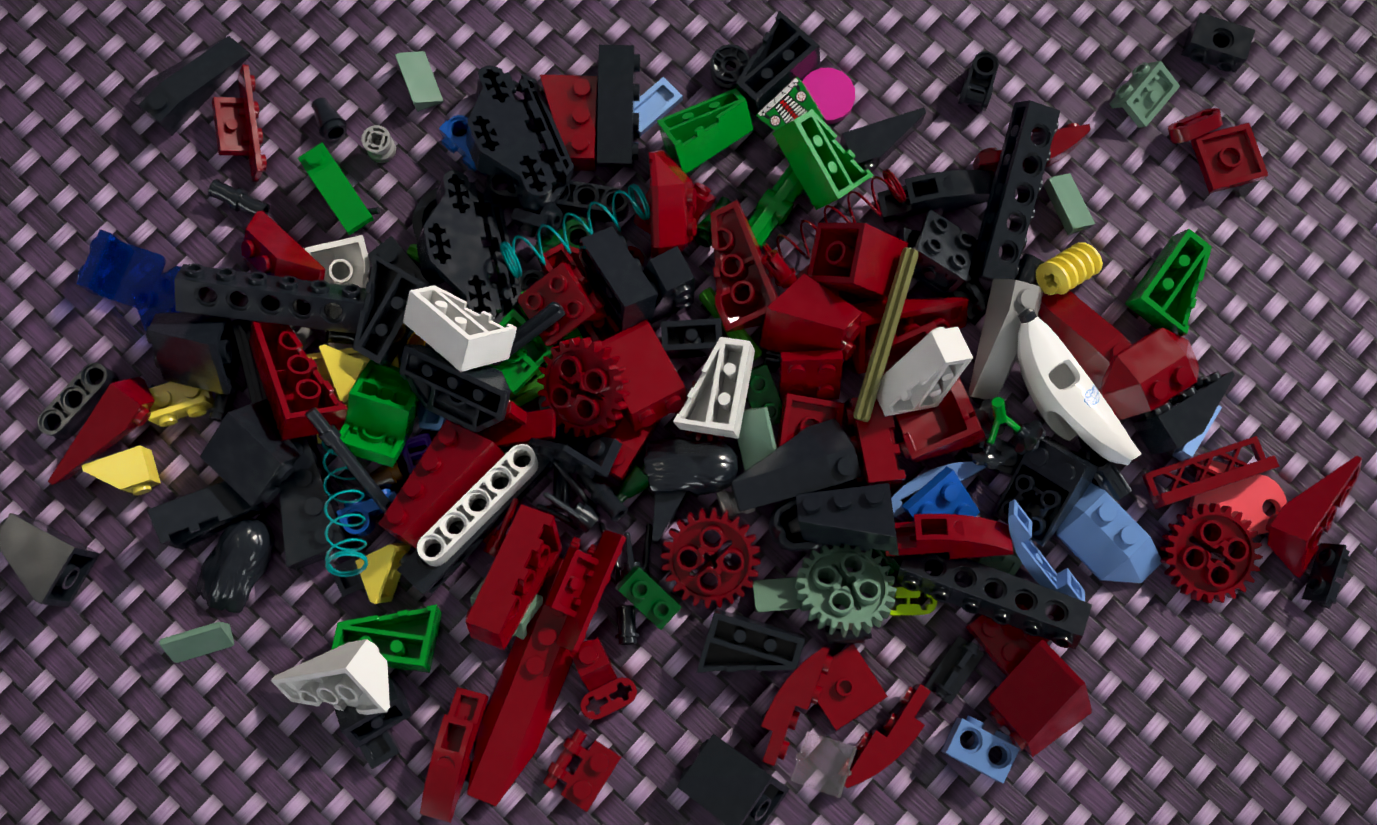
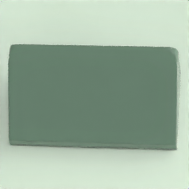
(419, 79)
(1068, 203)
(755, 436)
(775, 594)
(198, 642)

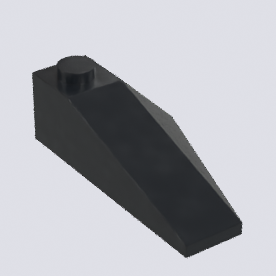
(183, 88)

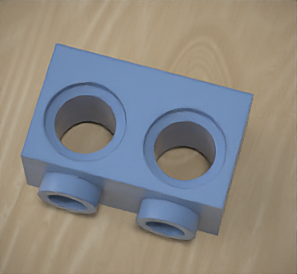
(977, 754)

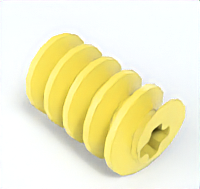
(1068, 269)

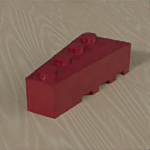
(292, 381)
(439, 480)
(514, 577)

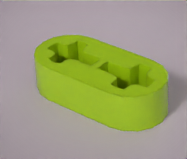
(911, 609)

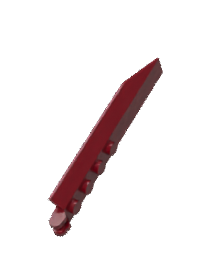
(522, 700)

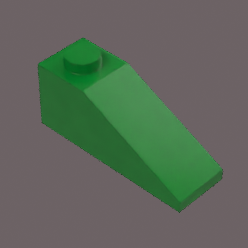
(335, 188)

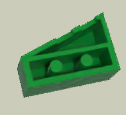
(705, 129)
(819, 160)
(1171, 283)
(402, 638)

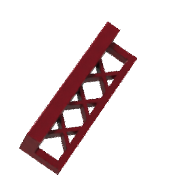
(1217, 480)

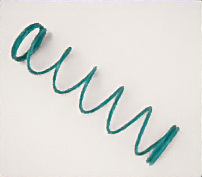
(507, 249)
(347, 552)

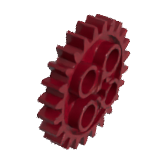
(576, 410)
(1224, 530)
(729, 577)

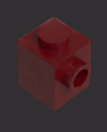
(593, 664)

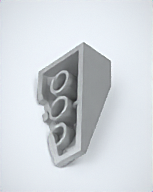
(1000, 335)

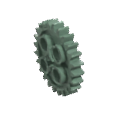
(869, 579)

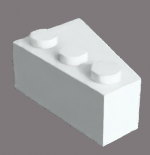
(456, 331)

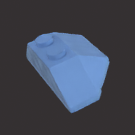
(1108, 539)

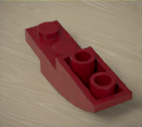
(1063, 143)
(952, 533)
(800, 691)
(881, 750)
(451, 755)

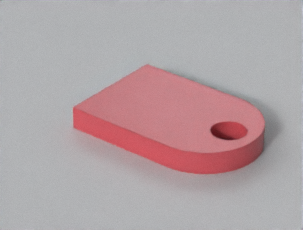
(1243, 496)

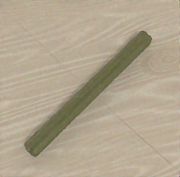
(885, 334)

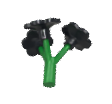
(993, 420)

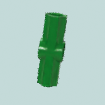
(775, 206)

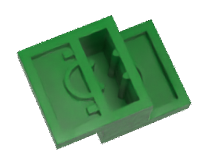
(524, 362)
(379, 414)

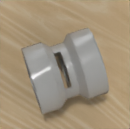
(382, 150)
(727, 502)

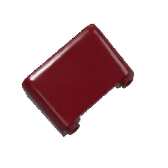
(939, 428)

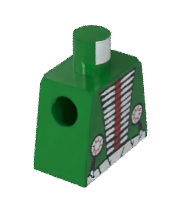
(789, 105)

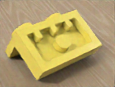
(178, 401)

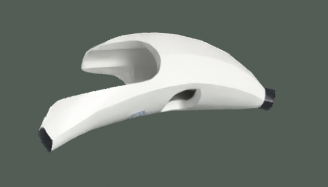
(1067, 394)

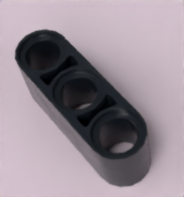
(64, 404)

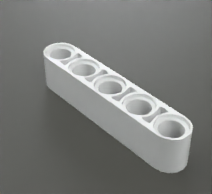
(474, 520)

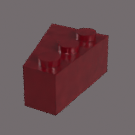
(575, 112)
(875, 447)

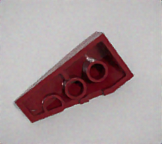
(742, 281)

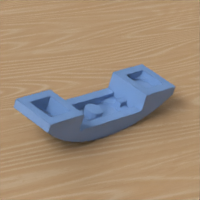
(962, 469)
(1033, 560)

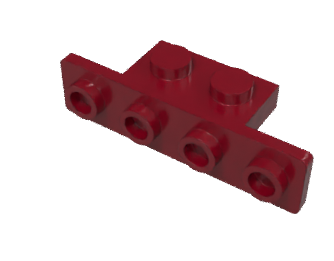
(237, 125)
(521, 426)
(581, 587)

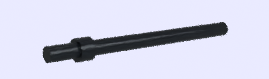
(331, 436)

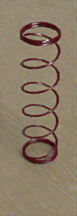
(888, 176)

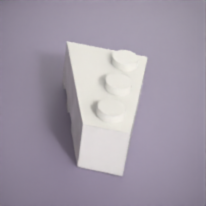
(924, 373)
(721, 391)

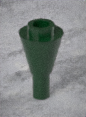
(703, 234)
(634, 483)

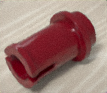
(779, 269)

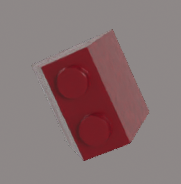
(855, 259)
(810, 320)
(653, 382)
(1039, 700)

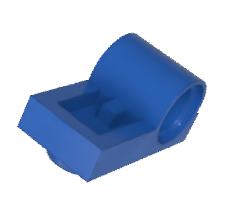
(453, 143)
(368, 509)

